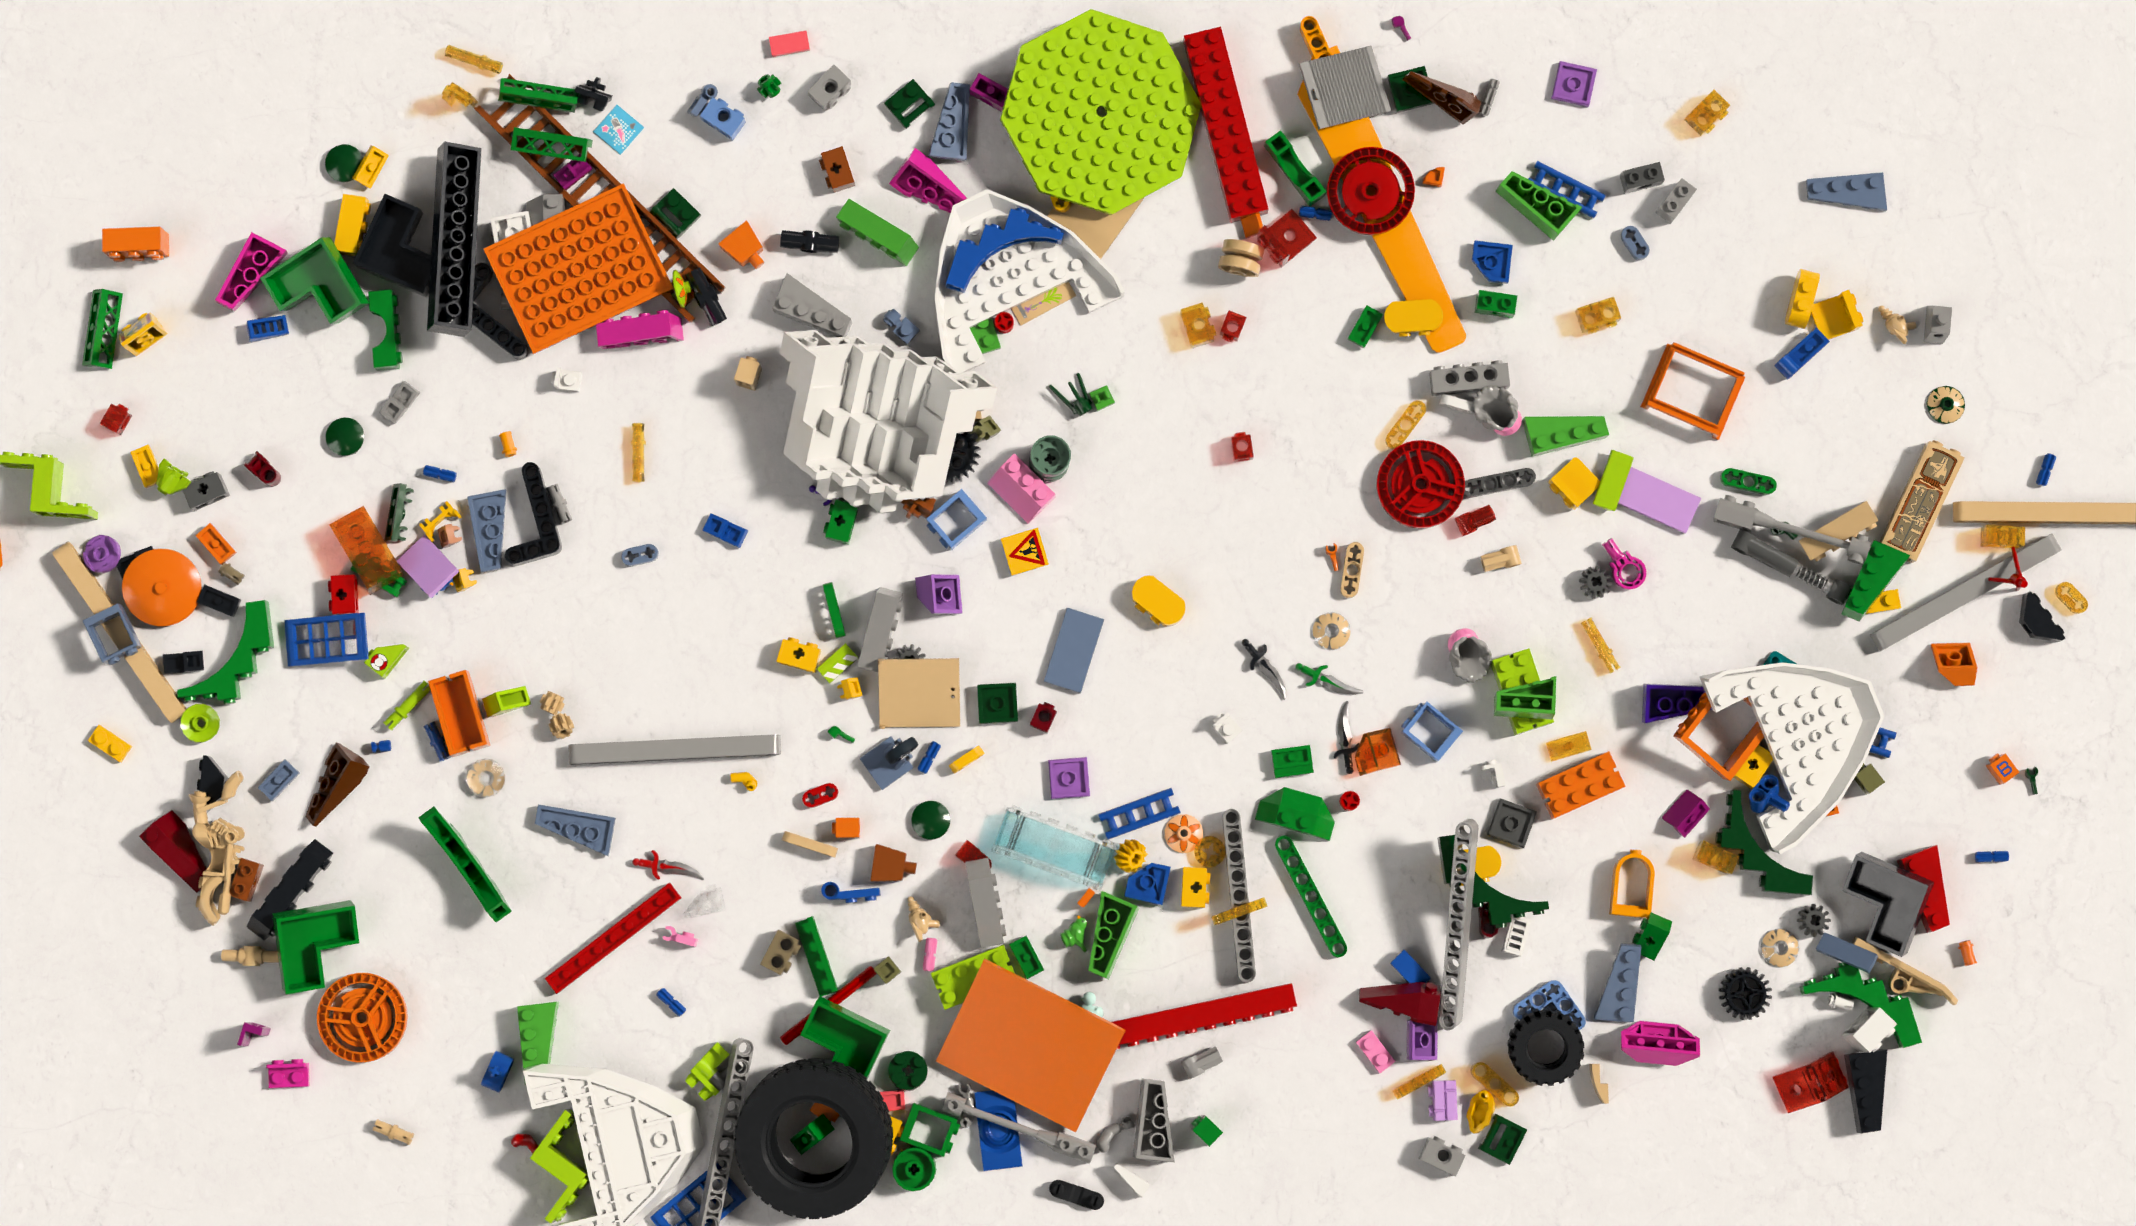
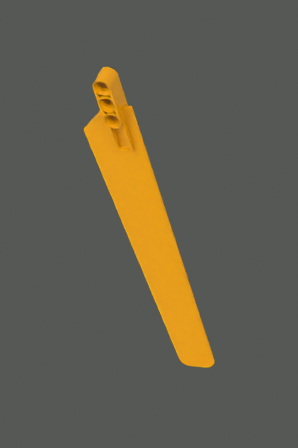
(1404, 245)

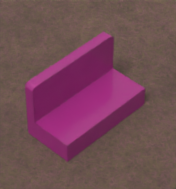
(1686, 813)
(250, 1028)

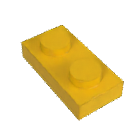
(370, 166)
(146, 465)
(1886, 601)
(110, 743)

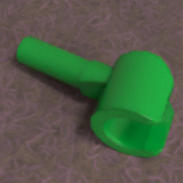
(834, 731)

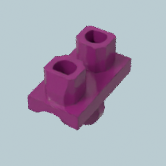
(572, 173)

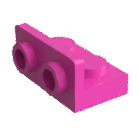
(288, 1075)

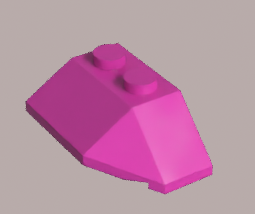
(1659, 1043)

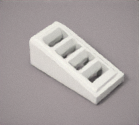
(1506, 948)
(1134, 1181)

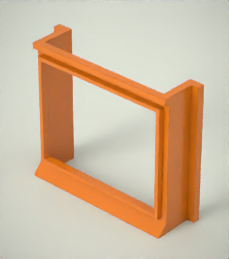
(1650, 400)

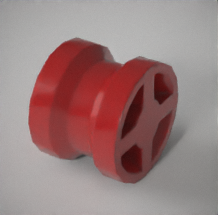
(1006, 320)
(1351, 798)

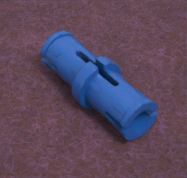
(437, 741)

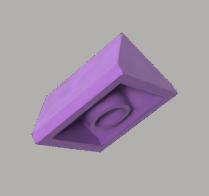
(1421, 1041)

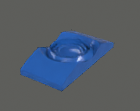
(998, 1144)

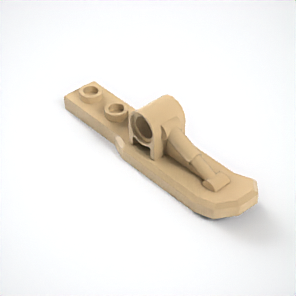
(1912, 979)

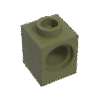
(1868, 778)
(887, 970)

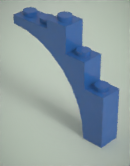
(994, 239)

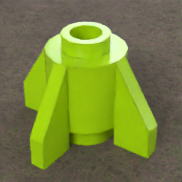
(171, 479)

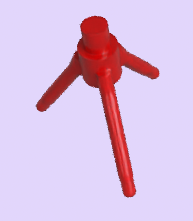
(2016, 578)

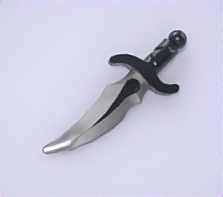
(1265, 666)
(1345, 739)

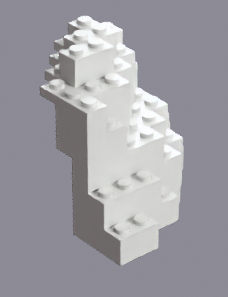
(876, 417)

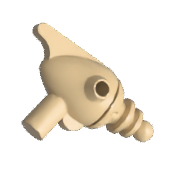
(1896, 324)
(920, 919)

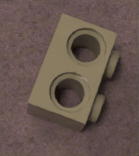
(776, 950)

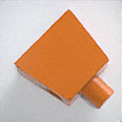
(743, 246)

